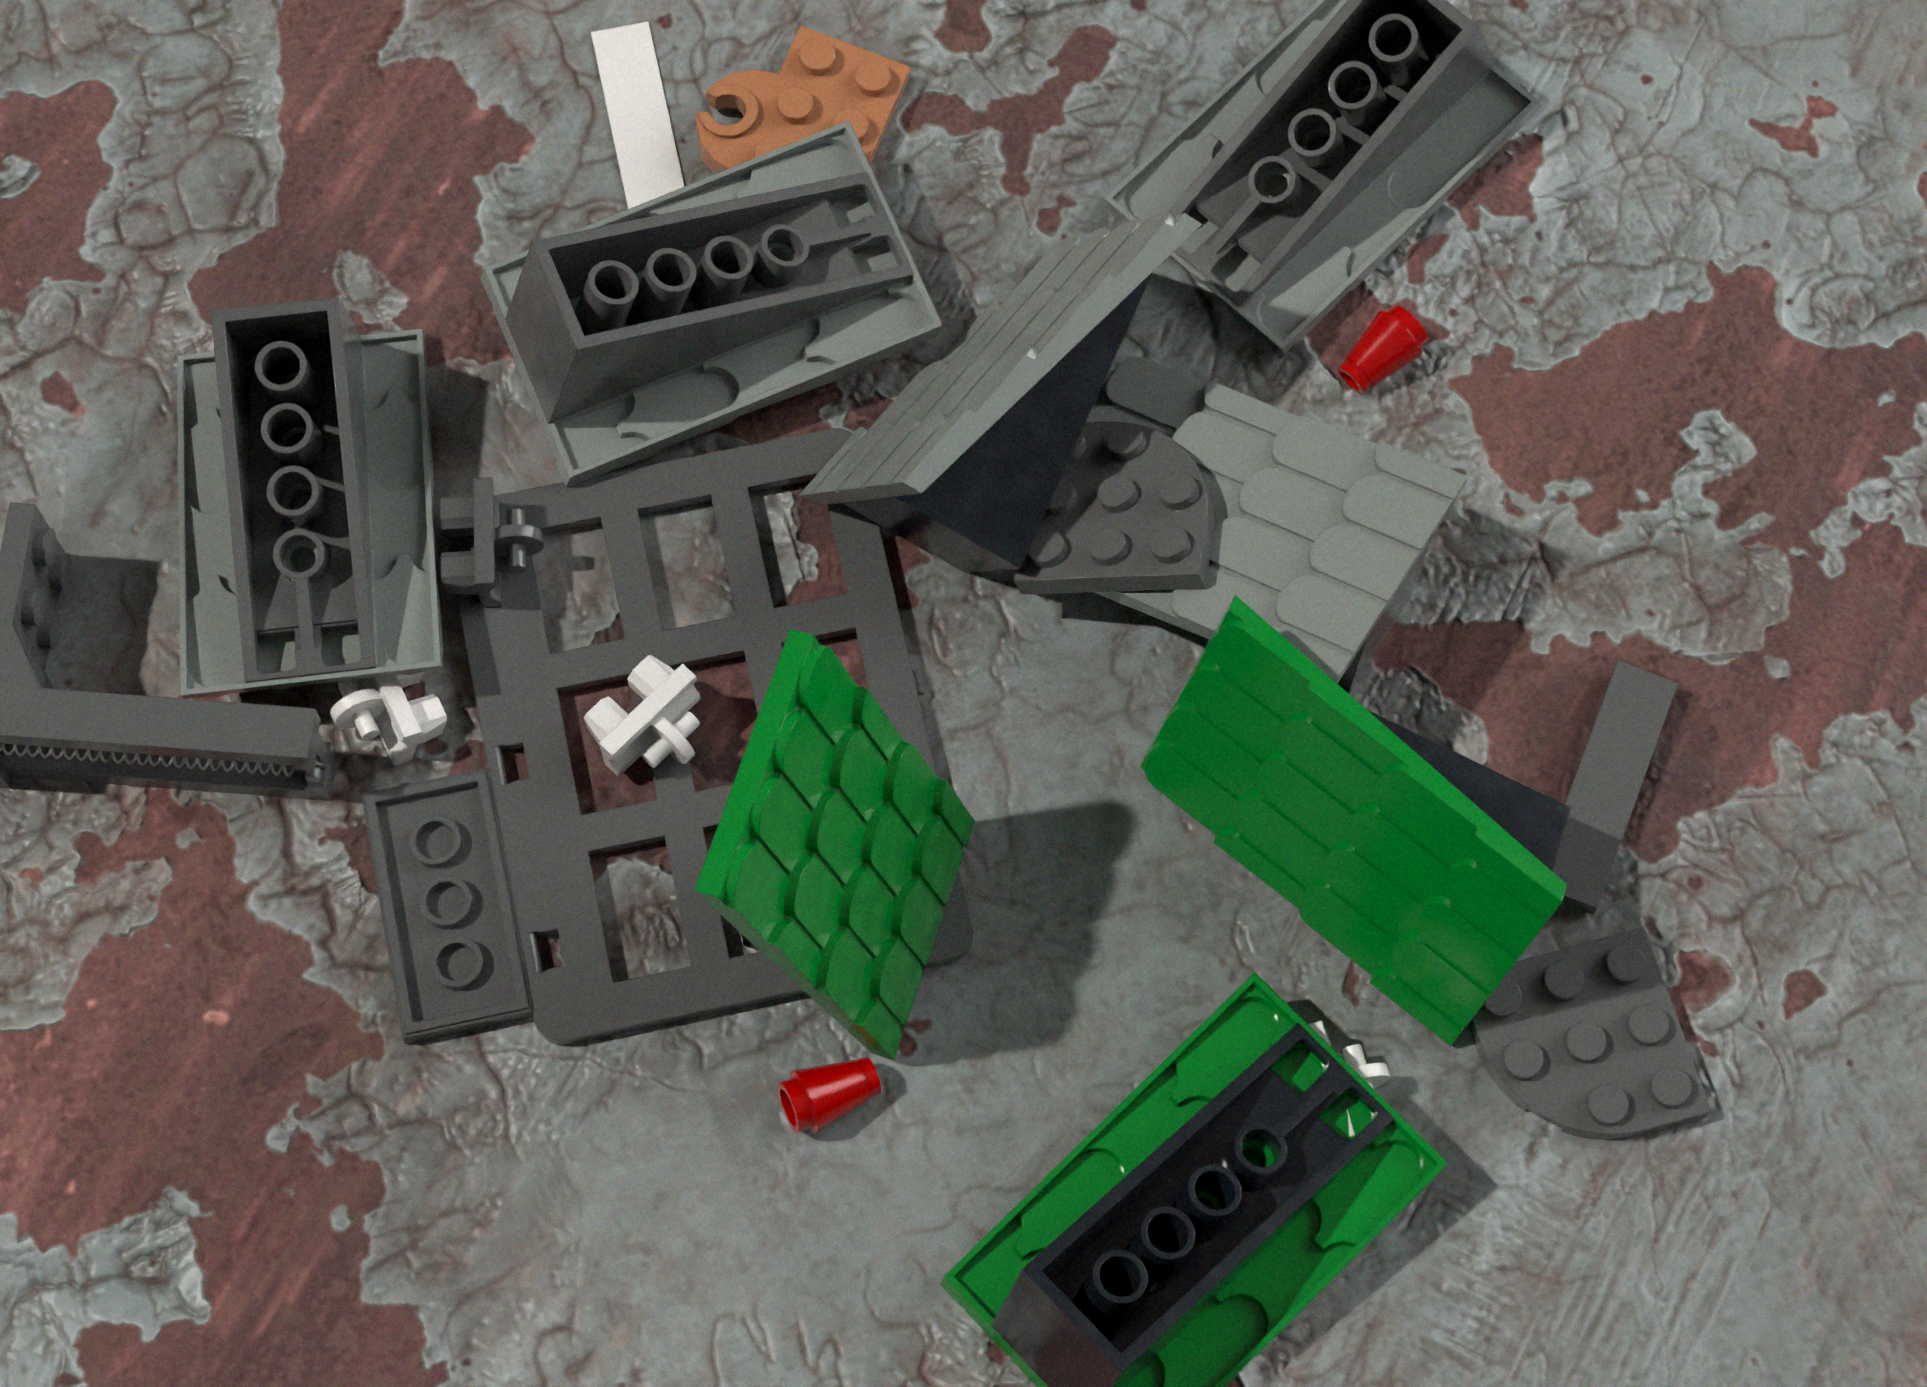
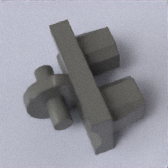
(479, 516)

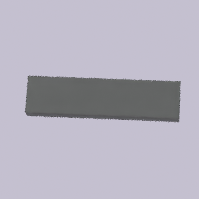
(1610, 780)

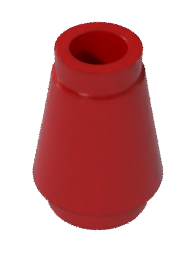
(1383, 349)
(826, 1092)

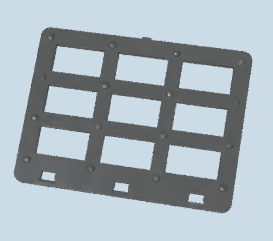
(519, 707)

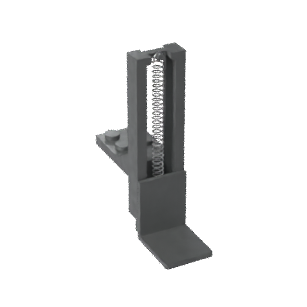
(127, 735)

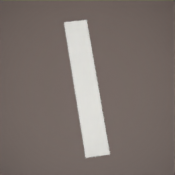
(637, 112)

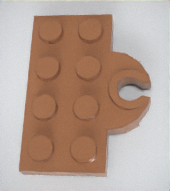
(814, 90)

